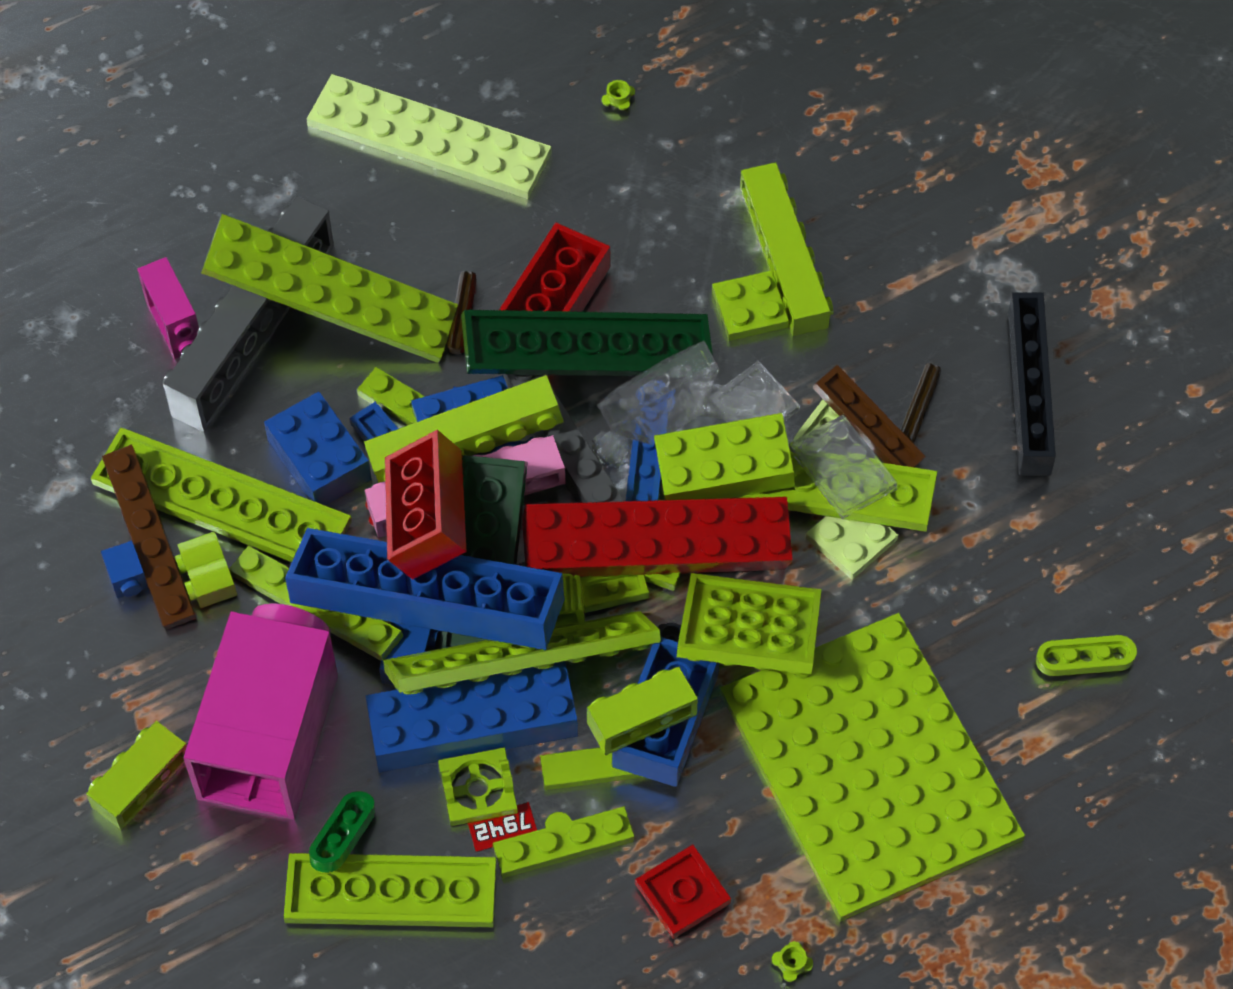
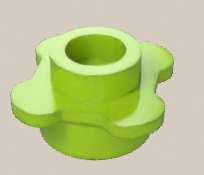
(618, 88)
(792, 951)

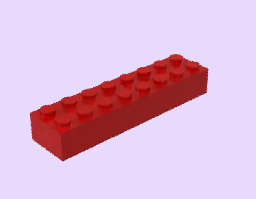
(658, 536)

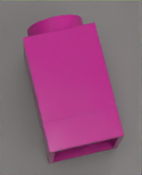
(263, 711)

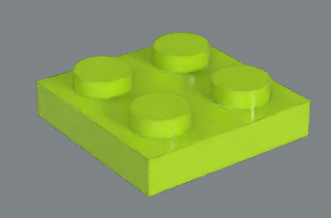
(750, 305)

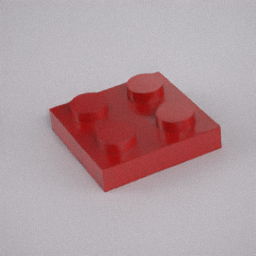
(683, 891)

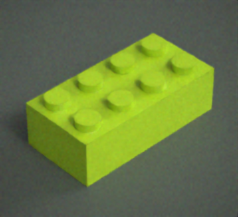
(725, 459)

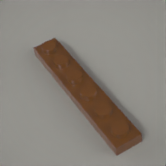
(149, 537)

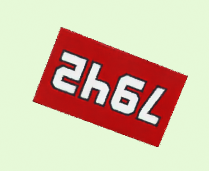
(491, 830)

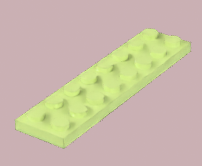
(429, 136)

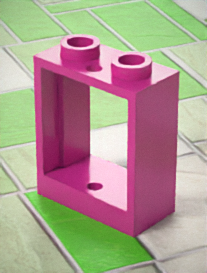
(168, 305)

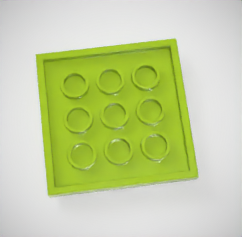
(749, 624)

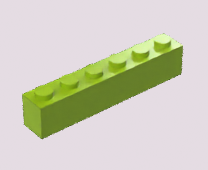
(785, 248)
(479, 424)

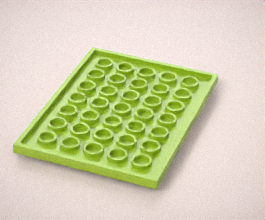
(871, 767)

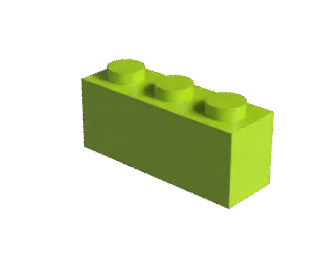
(641, 710)
(137, 775)

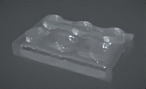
(843, 466)

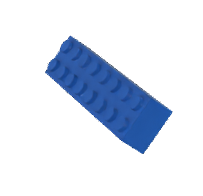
(457, 597)

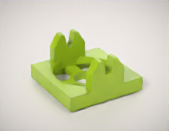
(460, 814)

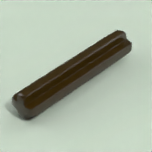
(464, 299)
(920, 401)

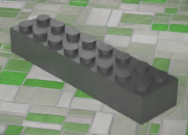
(237, 329)

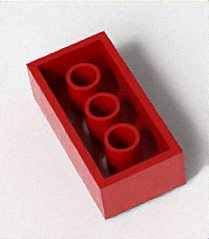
(561, 273)
(424, 504)

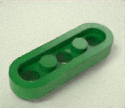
(342, 831)

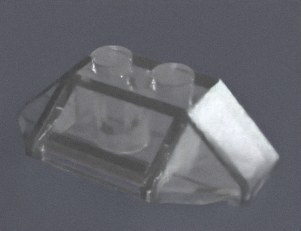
(662, 396)

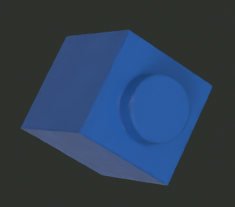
(124, 569)

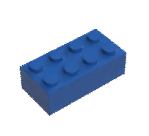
(666, 752)

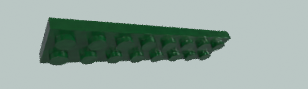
(576, 341)

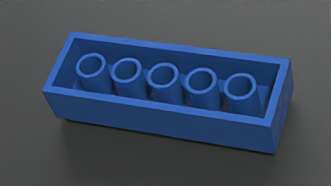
(472, 717)

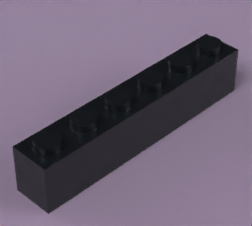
(1031, 384)

